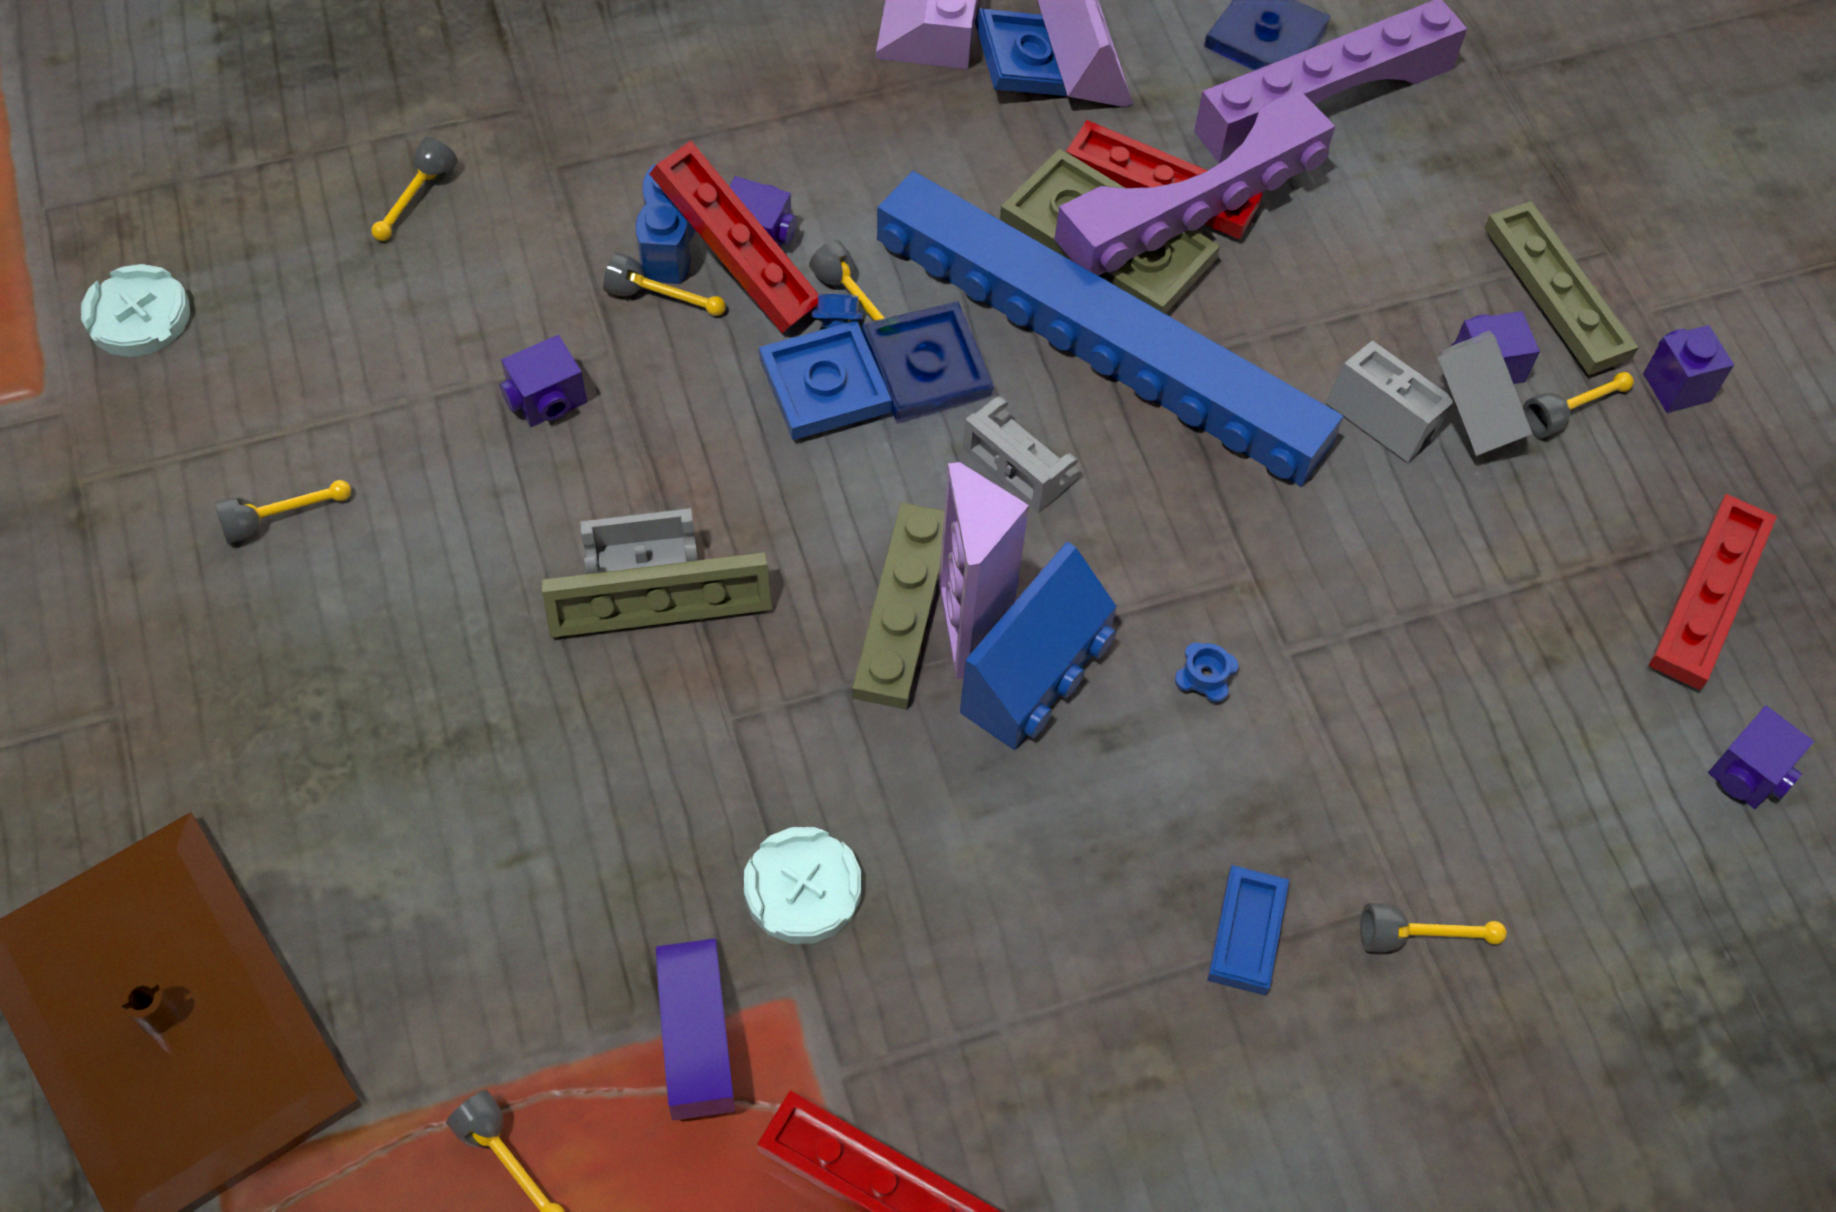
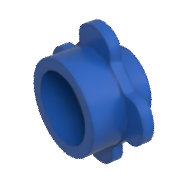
(837, 309)
(1209, 657)

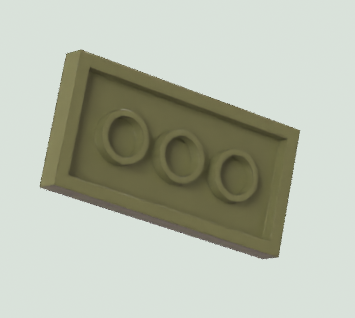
(1152, 276)

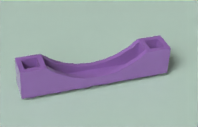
(1402, 47)
(1119, 223)

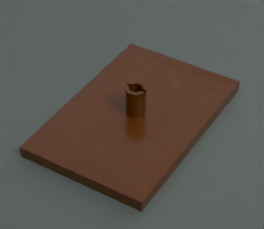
(164, 1026)

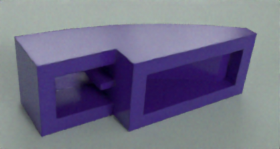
(694, 1030)

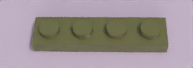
(1561, 287)
(656, 594)
(901, 608)

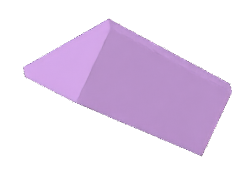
(1085, 51)
(978, 558)

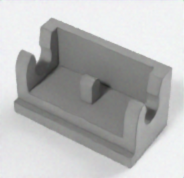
(1484, 393)
(1389, 400)
(1017, 456)
(638, 541)

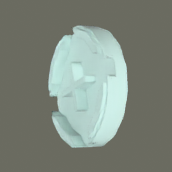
(135, 310)
(802, 885)

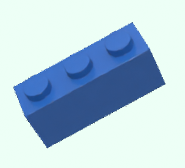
(1038, 649)

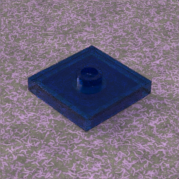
(1265, 31)
(928, 359)

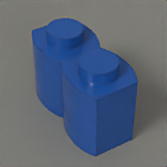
(662, 236)

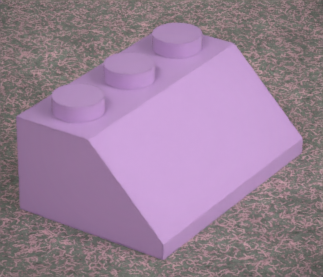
(928, 32)

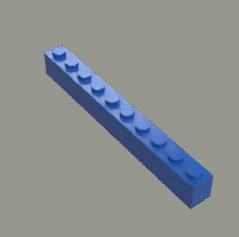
(1108, 328)

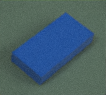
(1248, 930)

